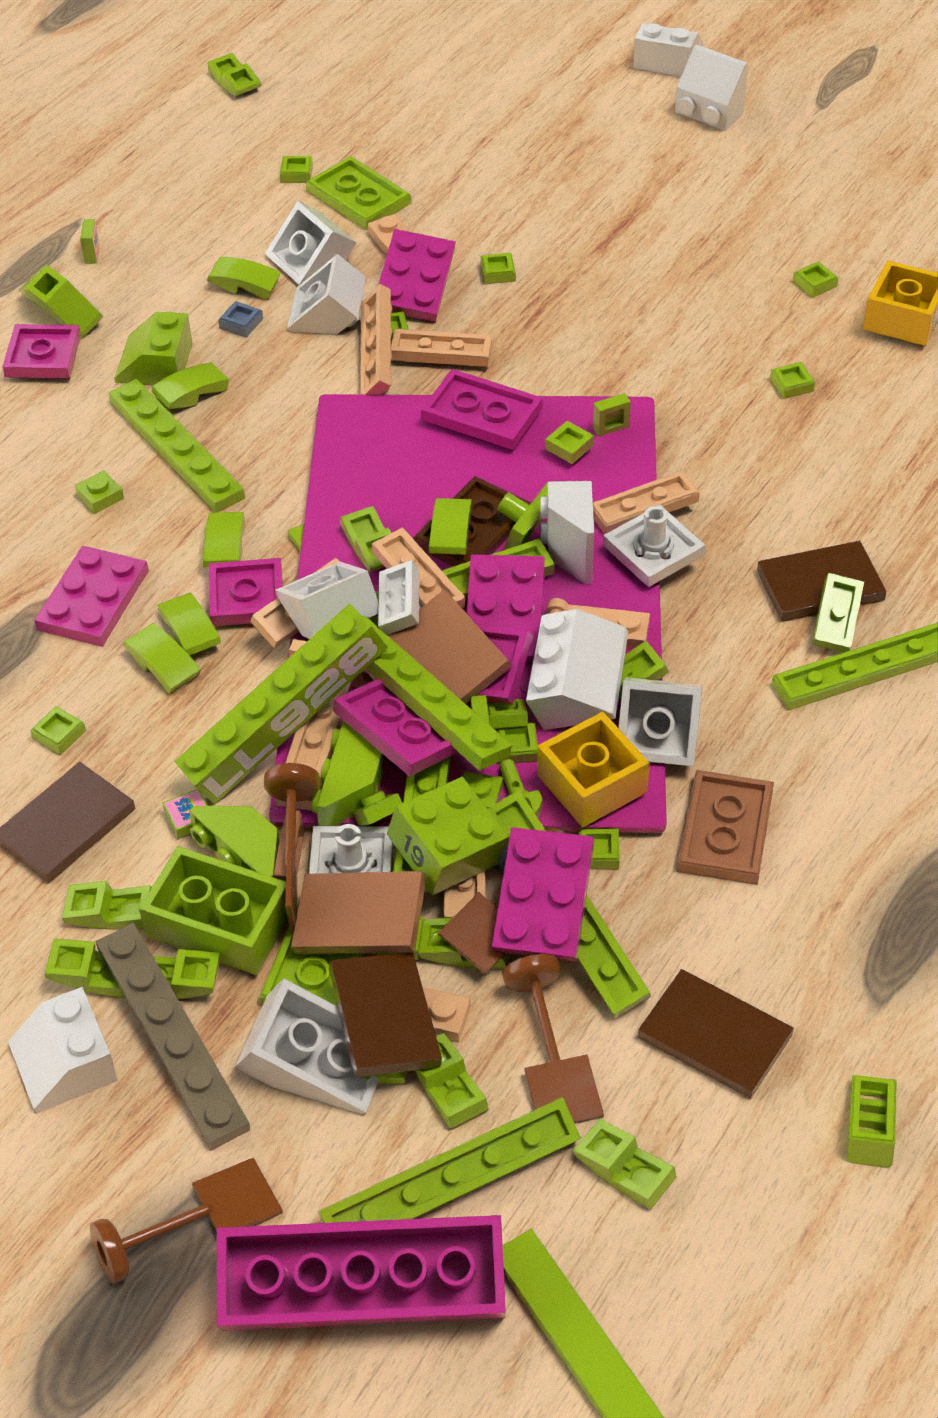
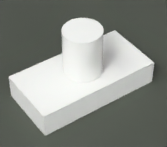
(398, 597)

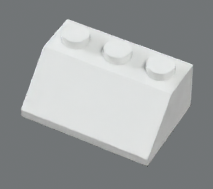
(576, 668)

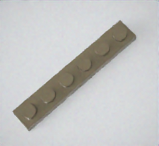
(173, 1037)

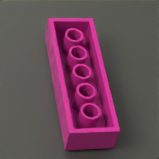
(360, 1273)

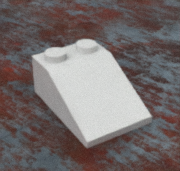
(304, 1050)

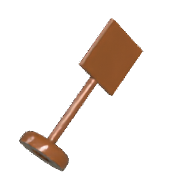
(291, 784)
(473, 930)
(559, 1078)
(229, 1198)

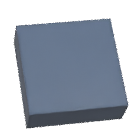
(240, 319)

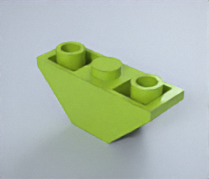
(60, 300)
(347, 777)
(237, 836)

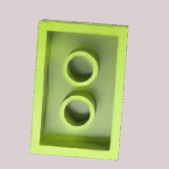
(215, 908)

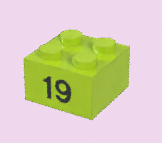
(447, 835)

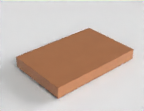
(452, 648)
(726, 827)
(359, 912)

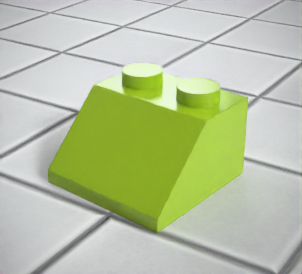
(156, 349)

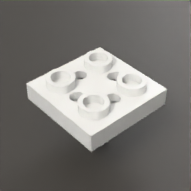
(654, 536)
(350, 849)

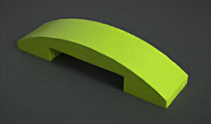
(81, 965)

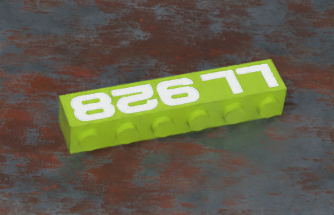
(281, 704)

